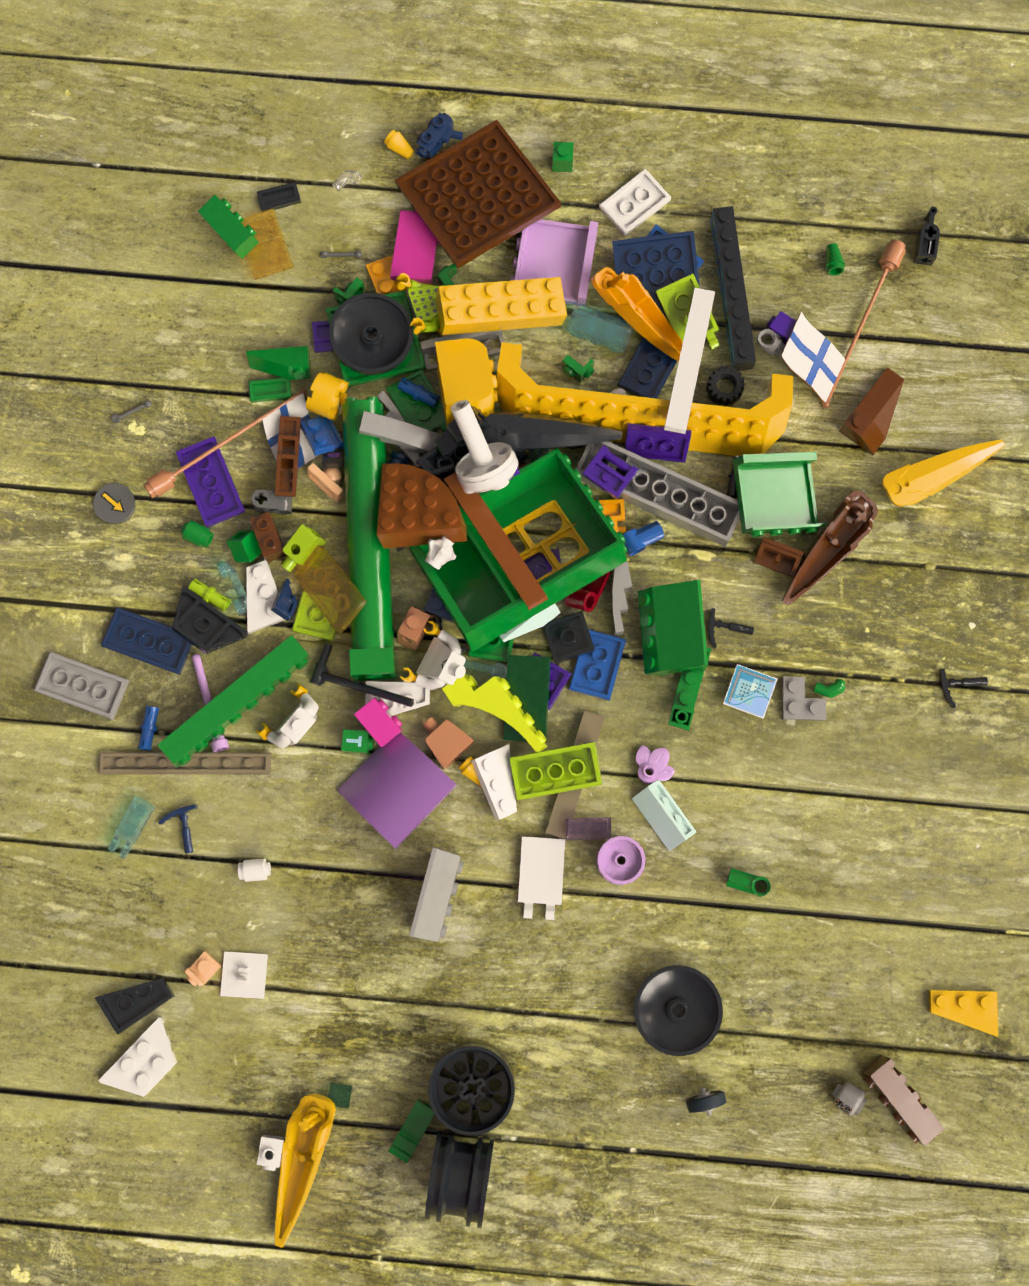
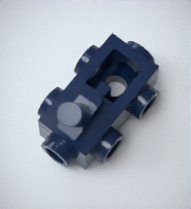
(439, 132)

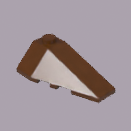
(872, 417)

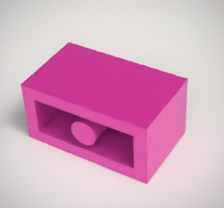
(378, 721)

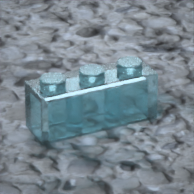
(600, 328)

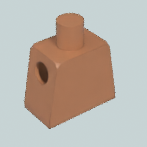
(413, 627)
(446, 741)

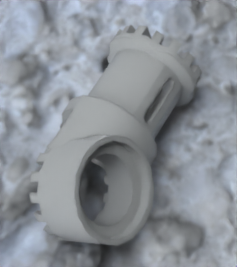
(775, 348)

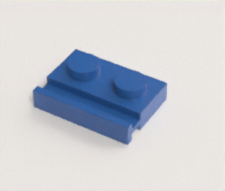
(321, 435)

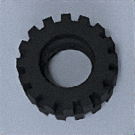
(729, 374)

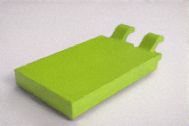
(676, 303)

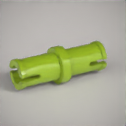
(209, 594)

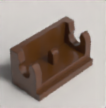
(778, 557)

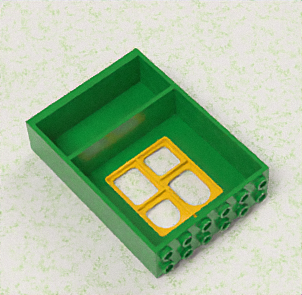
(475, 585)

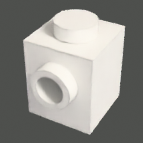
(270, 1152)

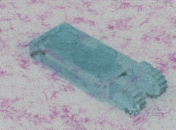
(131, 825)

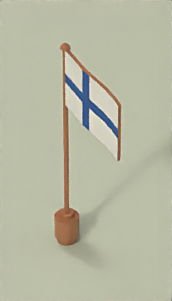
(814, 356)
(292, 407)

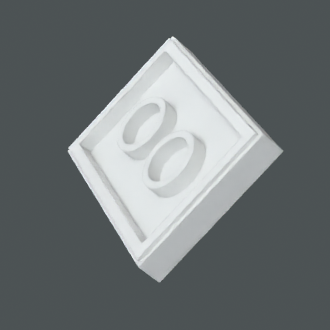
(635, 202)

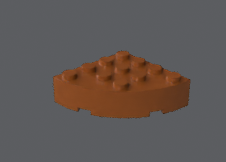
(416, 508)

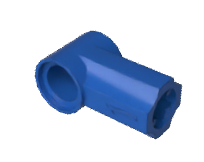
(638, 539)

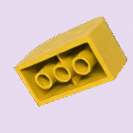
(465, 375)

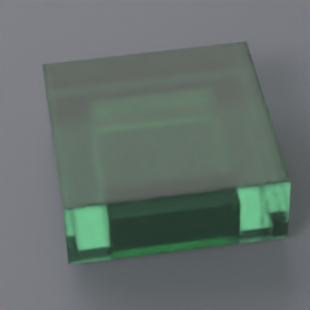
(340, 1094)

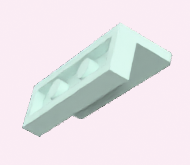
(664, 815)

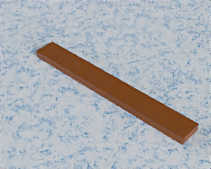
(498, 544)

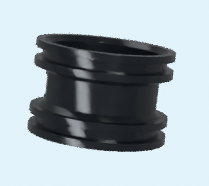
(459, 1179)

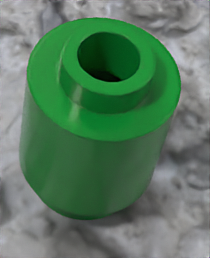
(197, 534)

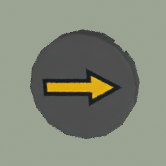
(114, 503)

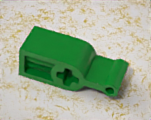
(412, 1131)

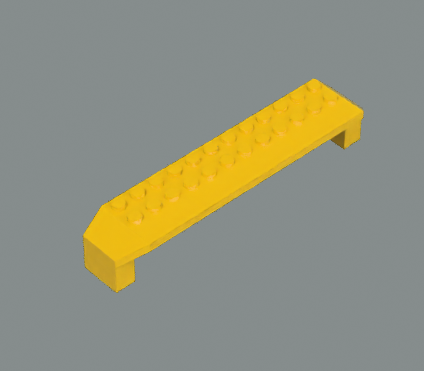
(711, 426)

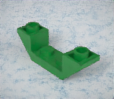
(686, 696)

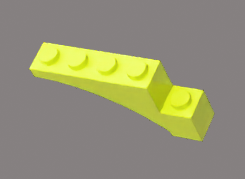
(497, 700)

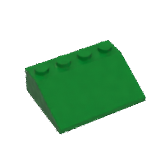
(672, 628)

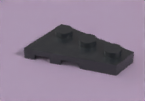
(132, 1004)

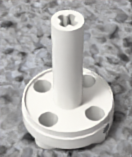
(485, 465)

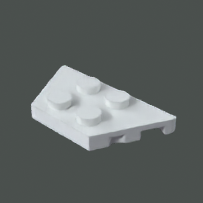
(143, 1062)

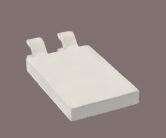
(541, 874)

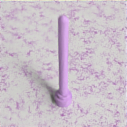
(219, 744)

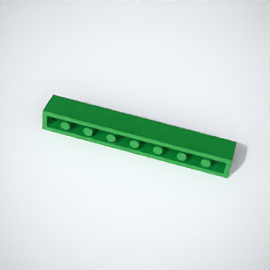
(234, 701)

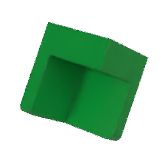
(244, 546)

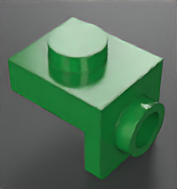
(445, 275)
(574, 369)

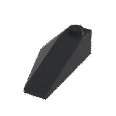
(436, 464)

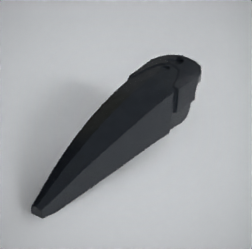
(544, 431)

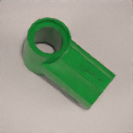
(745, 882)

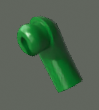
(832, 690)

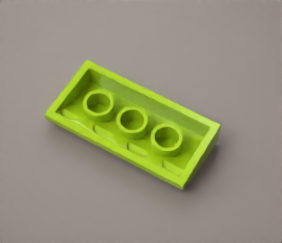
(556, 770)

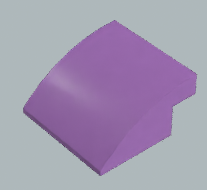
(396, 789)

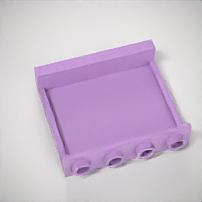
(558, 251)

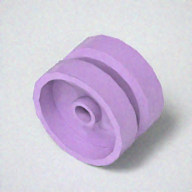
(633, 864)

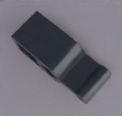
(927, 240)
(453, 439)

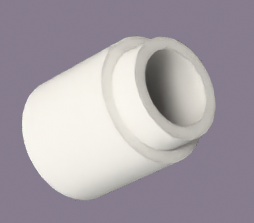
(254, 870)

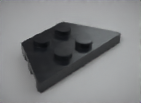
(204, 624)

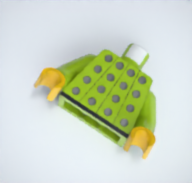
(421, 303)

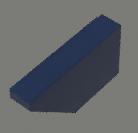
(285, 601)

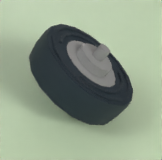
(706, 1101)

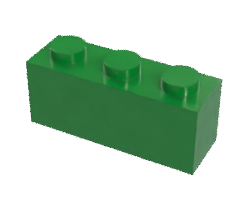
(229, 225)

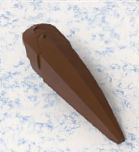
(839, 537)

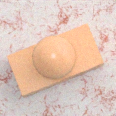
(327, 481)

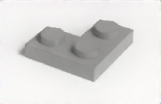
(795, 704)

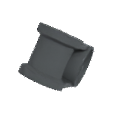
(272, 503)

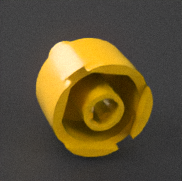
(327, 395)

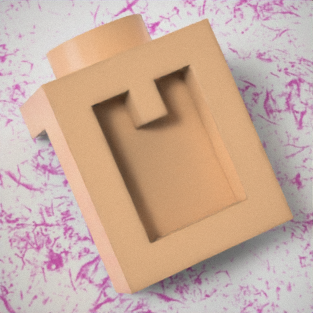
(202, 969)

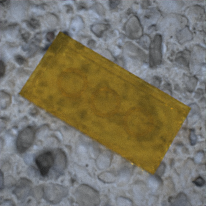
(330, 588)

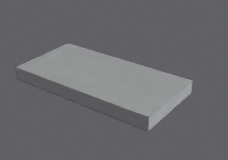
(81, 685)

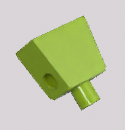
(305, 540)

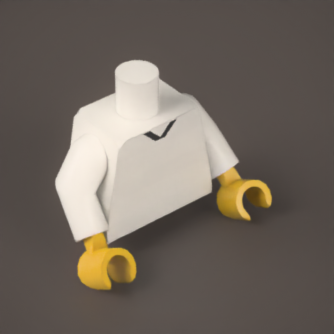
(441, 662)
(295, 724)

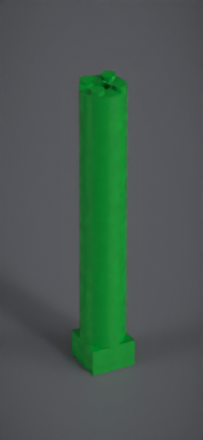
(368, 562)

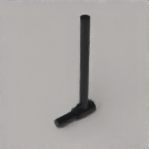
(321, 674)

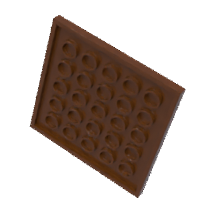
(477, 194)

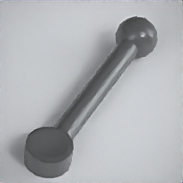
(358, 254)
(116, 418)

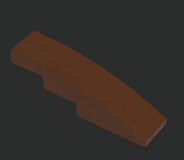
(287, 456)

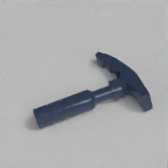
(186, 834)

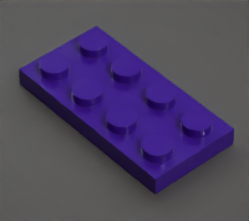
(211, 483)

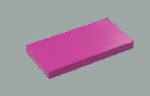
(413, 249)

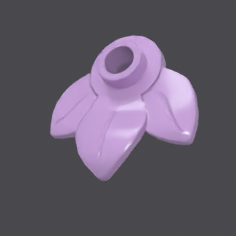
(655, 762)

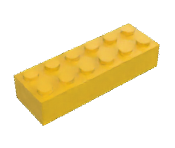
(500, 305)

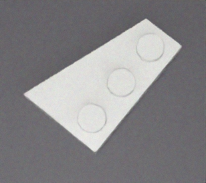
(260, 597)
(418, 693)
(497, 781)

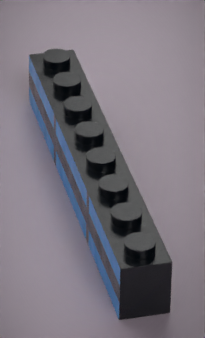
(732, 288)

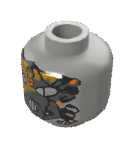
(849, 1098)

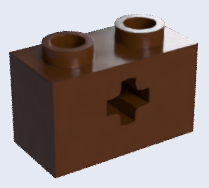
(268, 537)

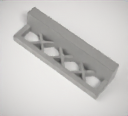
(428, 346)

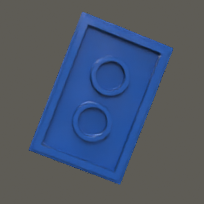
(597, 670)

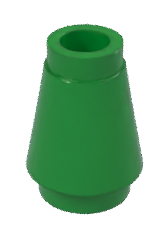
(834, 261)

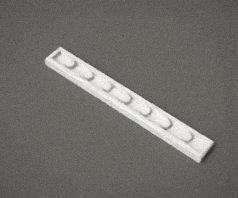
(689, 361)

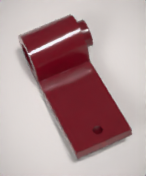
(588, 596)

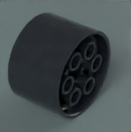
(461, 1121)

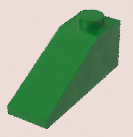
(287, 363)

